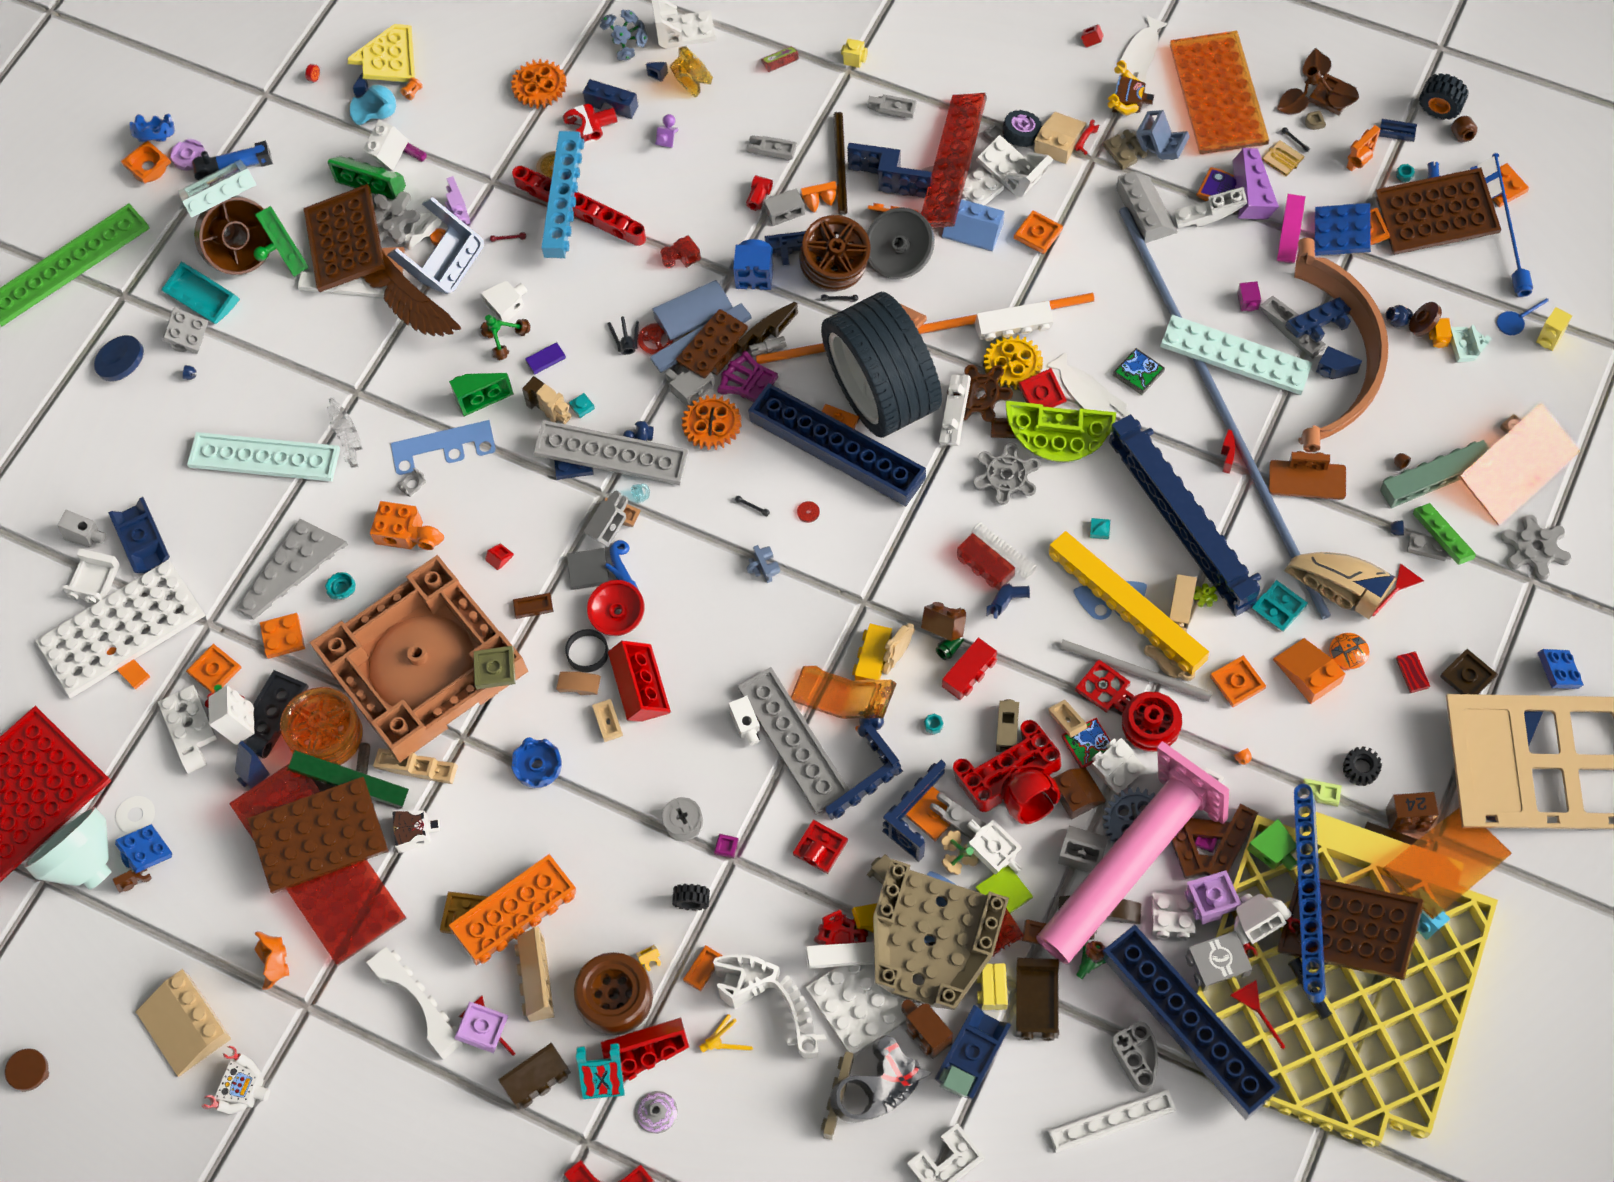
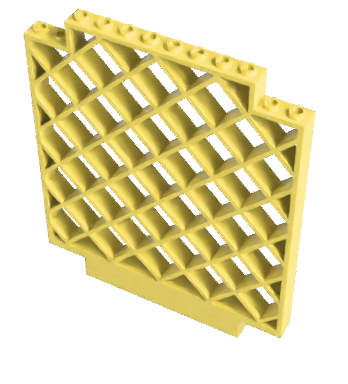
(1371, 853)

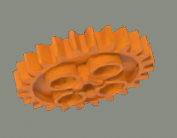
(538, 83)
(728, 423)

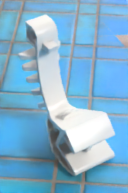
(748, 977)

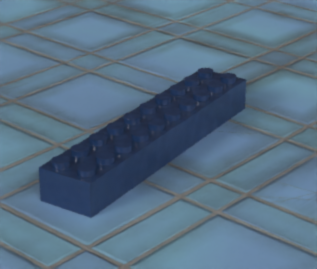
(837, 444)
(1190, 1022)

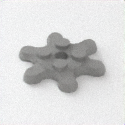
(399, 219)
(1006, 462)
(1528, 555)

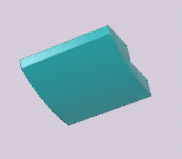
(1280, 605)

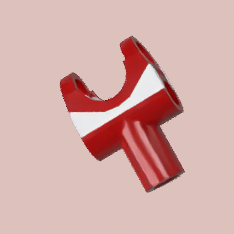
(589, 121)

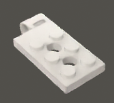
(191, 738)

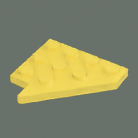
(387, 56)

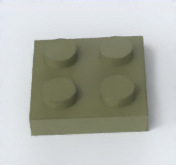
(494, 667)

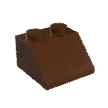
(1078, 791)

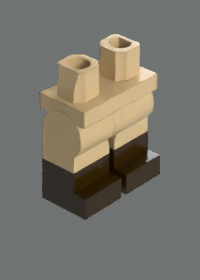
(546, 399)

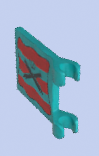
(601, 1076)

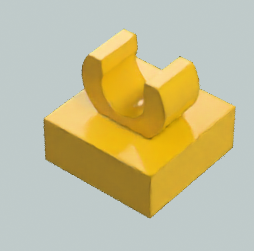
(647, 955)

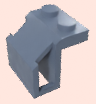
(1158, 138)

